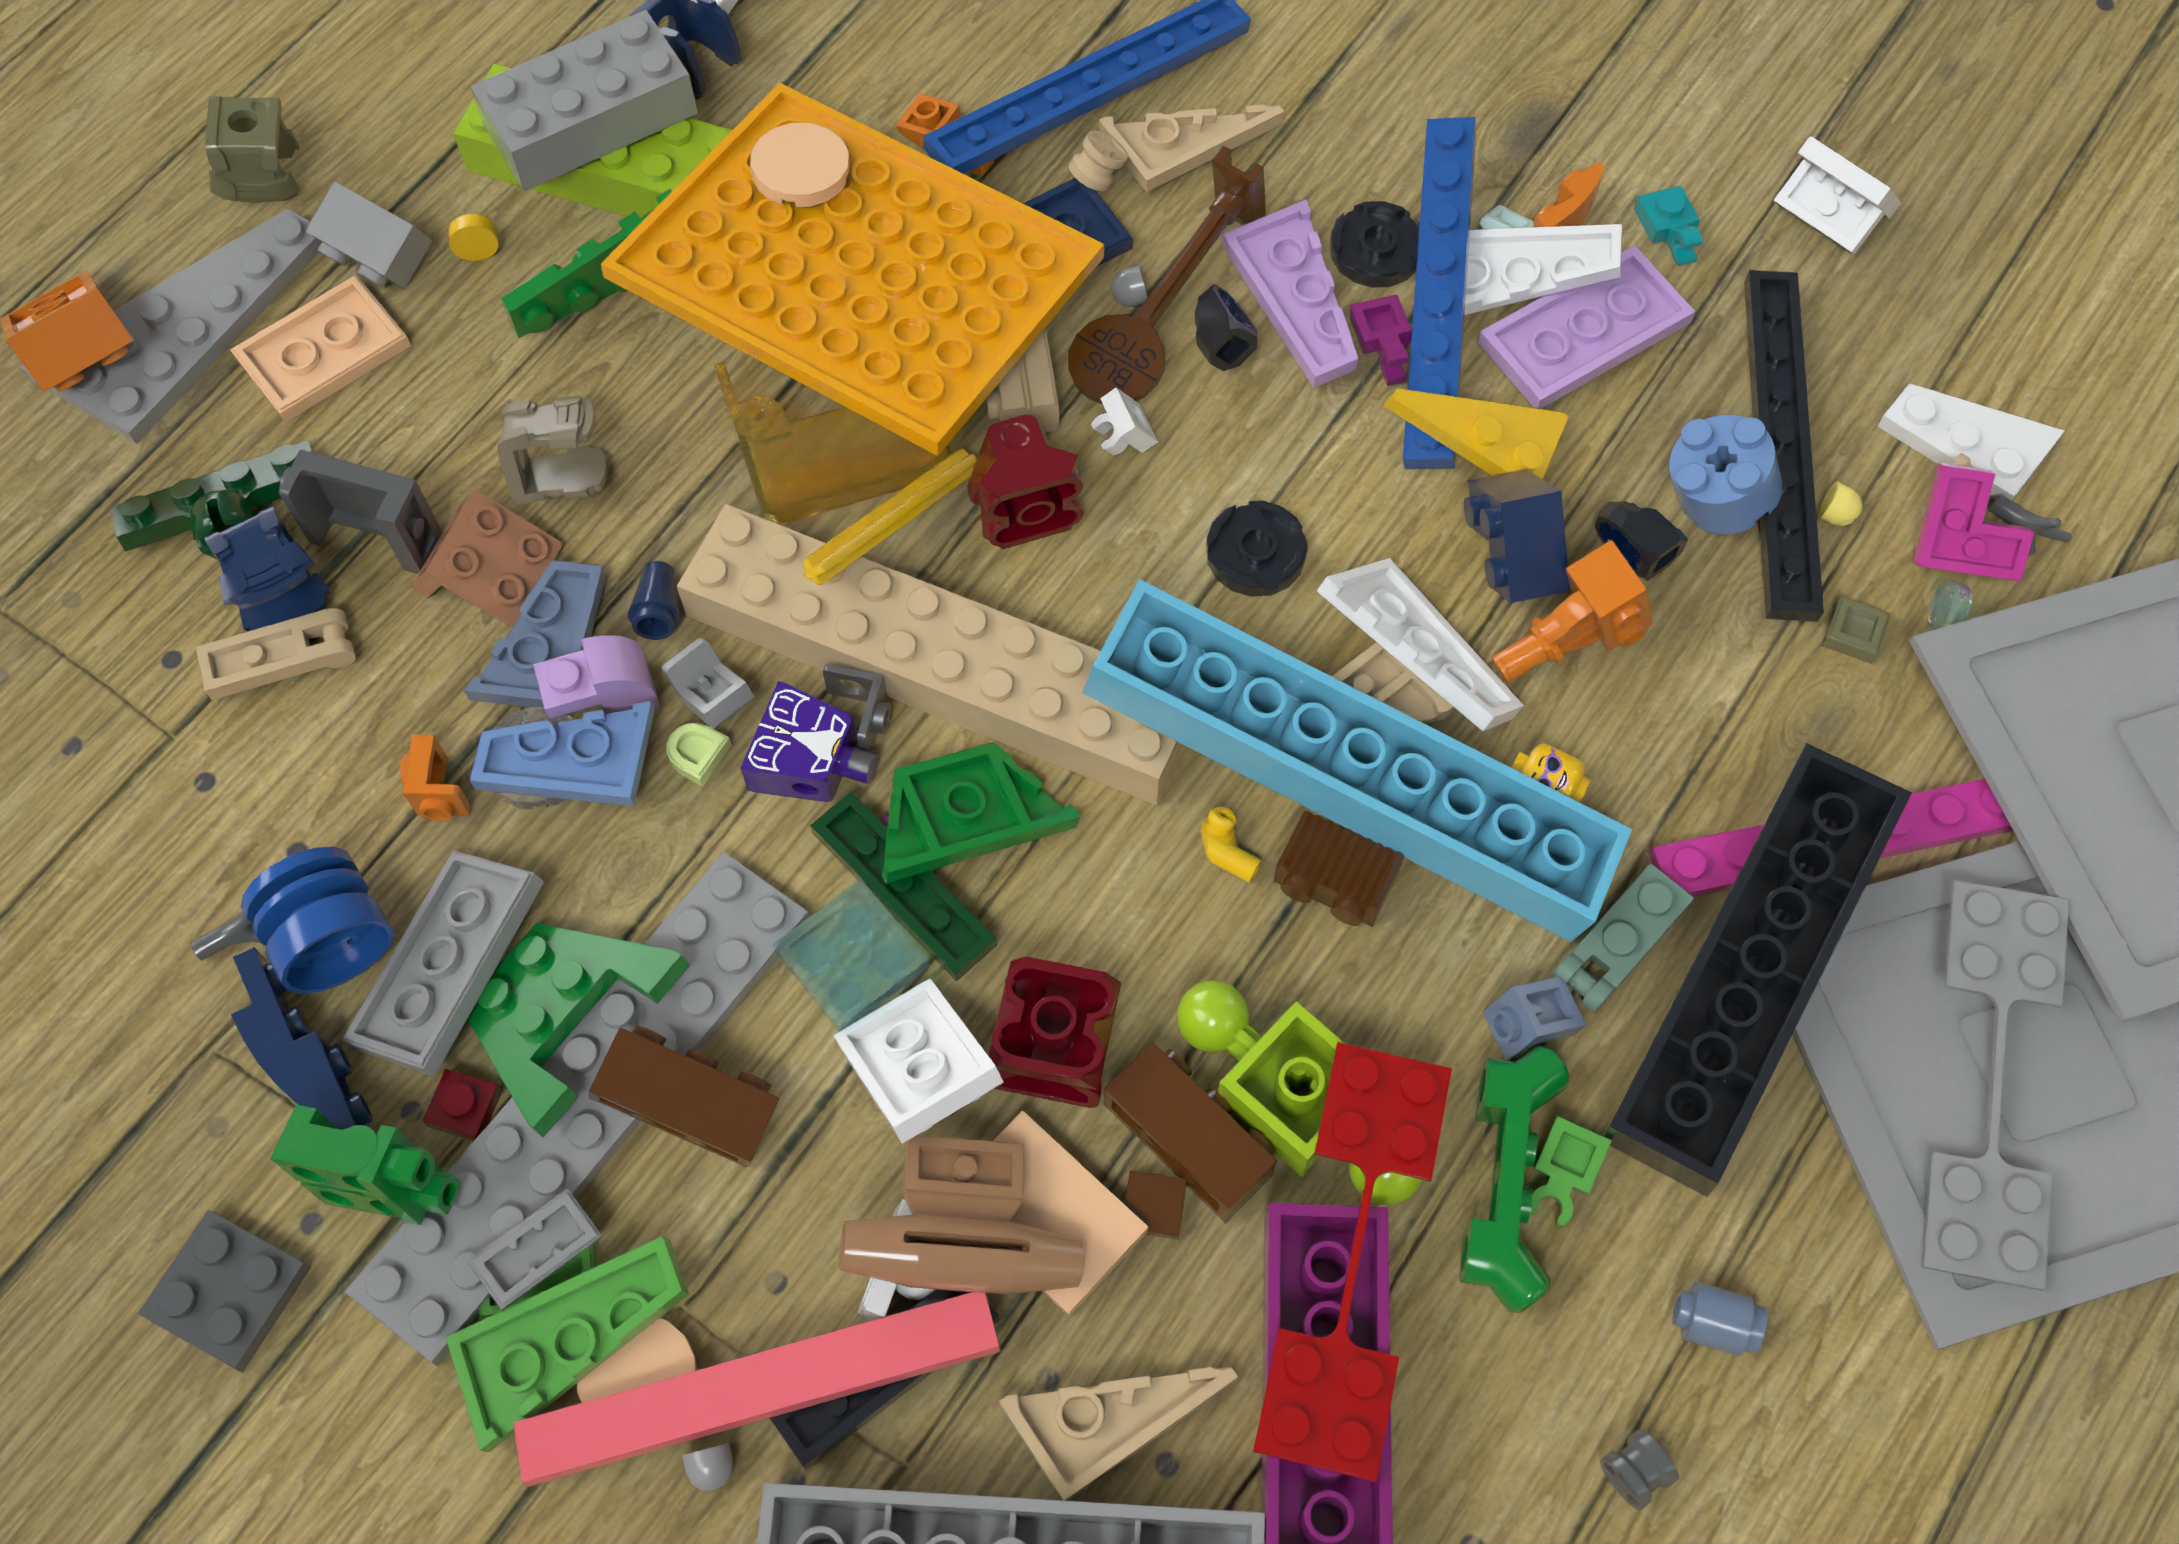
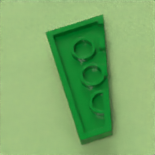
(568, 289)

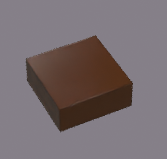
(1157, 1202)

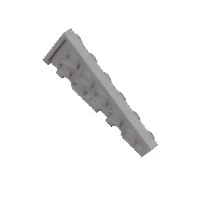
(190, 324)

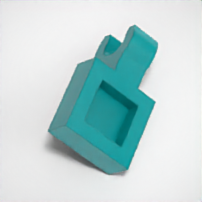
(1671, 218)

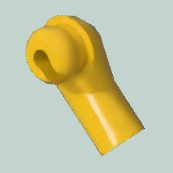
(1222, 847)

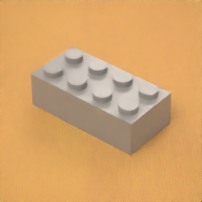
(585, 99)

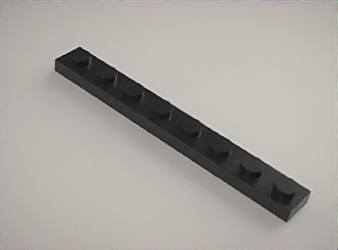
(1781, 404)

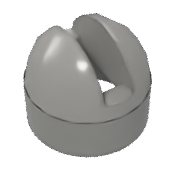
(1129, 287)
(709, 1467)

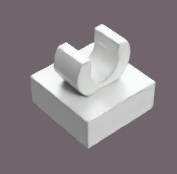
(1128, 423)

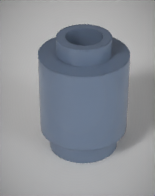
(1720, 1319)

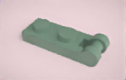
(1624, 936)

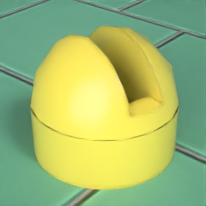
(1840, 505)

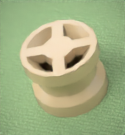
(1098, 160)

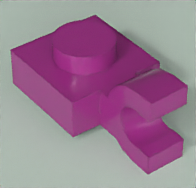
(1383, 328)

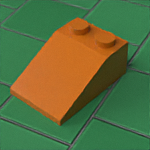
(66, 333)

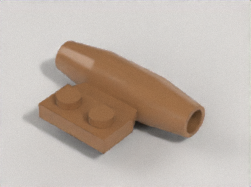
(962, 1226)

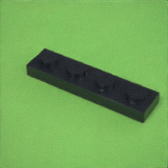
(822, 1427)

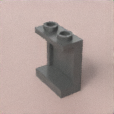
(339, 492)

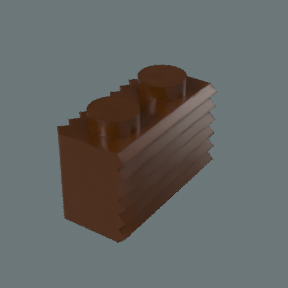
(1337, 870)

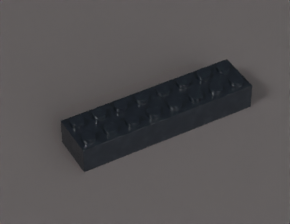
(1756, 970)

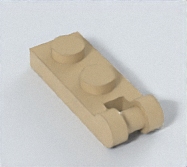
(275, 653)

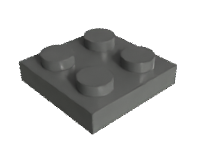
(224, 1291)

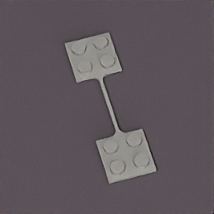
(1981, 1211)

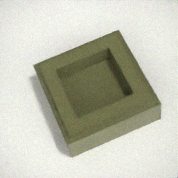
(1856, 629)

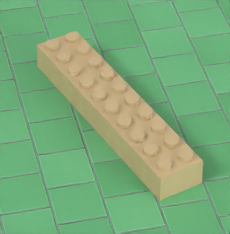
(929, 647)

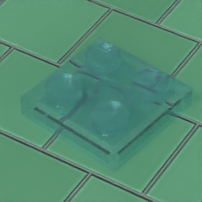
(851, 955)

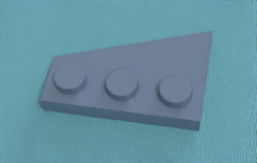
(550, 626)

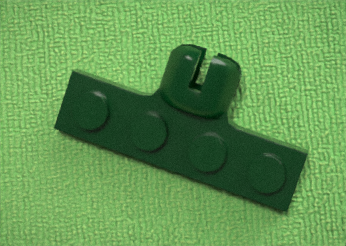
(206, 502)

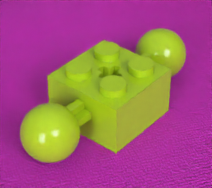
(1257, 1088)

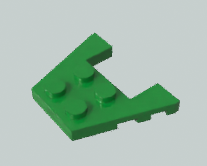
(542, 997)

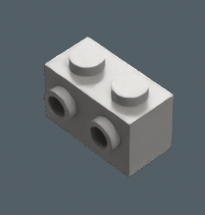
(369, 236)

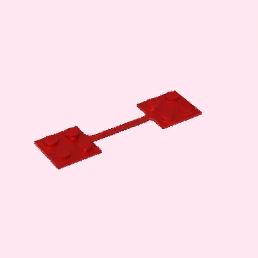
(1325, 1394)

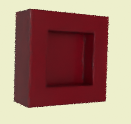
(462, 1105)

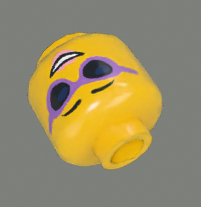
(1554, 770)

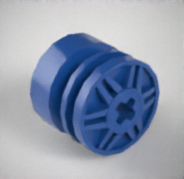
(316, 920)

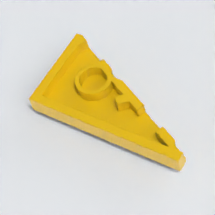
(1485, 433)

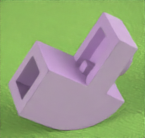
(606, 672)

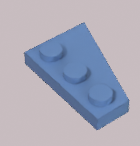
(571, 760)

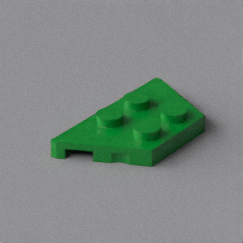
(965, 809)

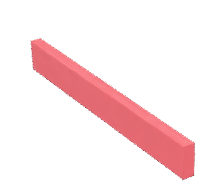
(754, 1388)

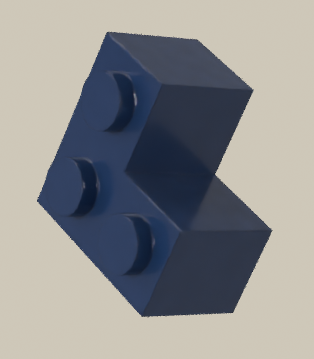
(1524, 533)

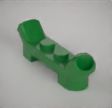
(1491, 1247)

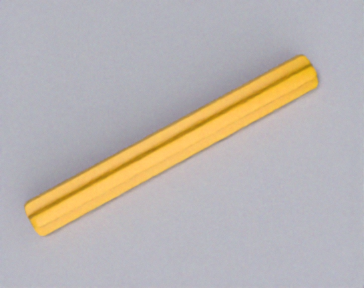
(888, 517)

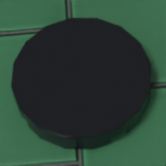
(1375, 244)
(1256, 548)

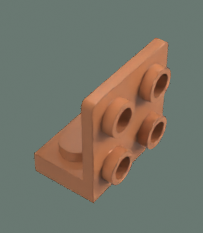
(488, 557)

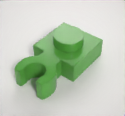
(1570, 1162)

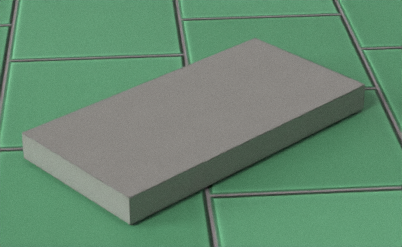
(443, 962)

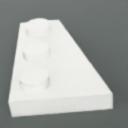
(1992, 439)

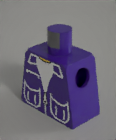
(804, 749)

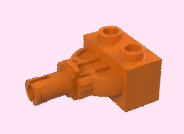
(1604, 606)

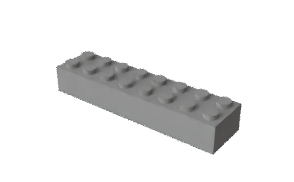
(902, 1517)

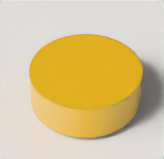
(473, 237)

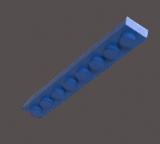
(1085, 84)
(1441, 277)

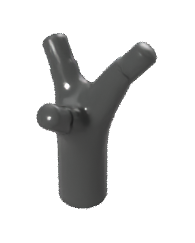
(2018, 516)
(230, 933)

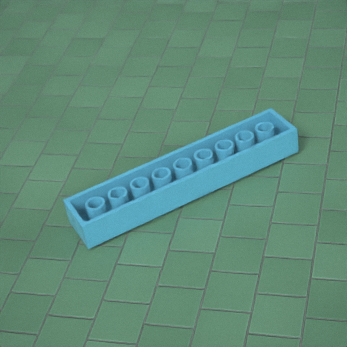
(1358, 762)

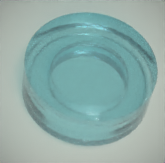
(1950, 604)

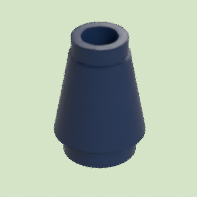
(655, 602)

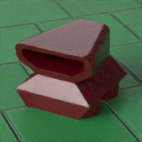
(1024, 484)
(1054, 1030)

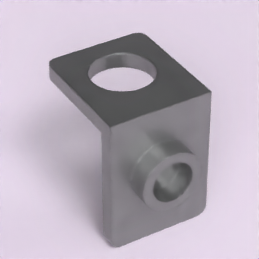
(877, 711)

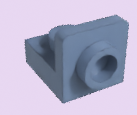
(1533, 1016)

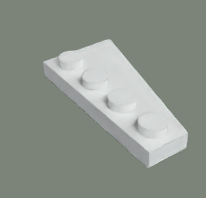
(1538, 261)
(1415, 633)

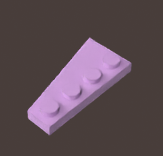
(1290, 281)

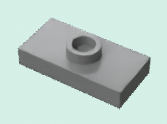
(534, 1249)

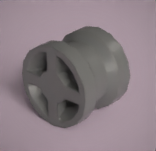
(1639, 1469)

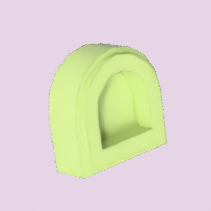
(696, 751)

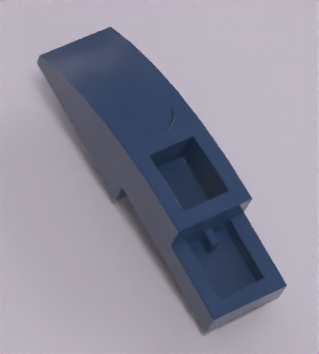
(292, 1054)

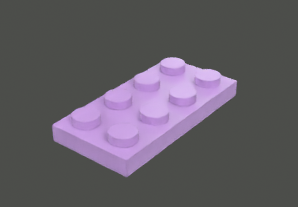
(1585, 330)

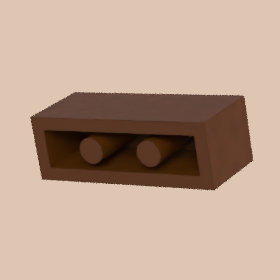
(684, 1094)
(1190, 1130)

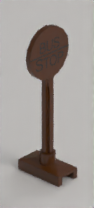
(1125, 348)

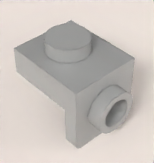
(706, 683)

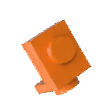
(423, 781)

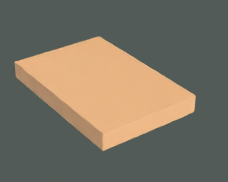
(320, 348)
(1071, 1202)

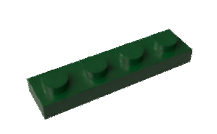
(916, 902)

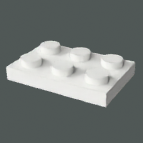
(917, 1060)

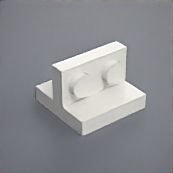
(1836, 196)

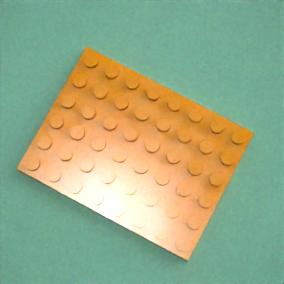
(885, 298)

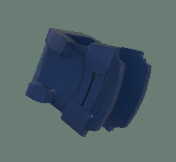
(696, 21)
(266, 572)

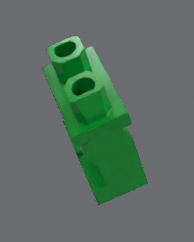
(363, 1168)

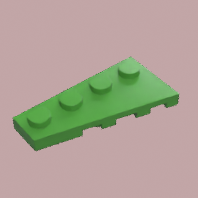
(550, 1342)

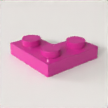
(1956, 535)

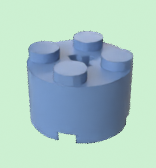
(1725, 473)

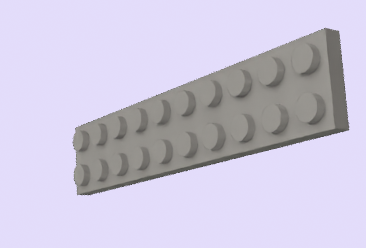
(422, 1273)

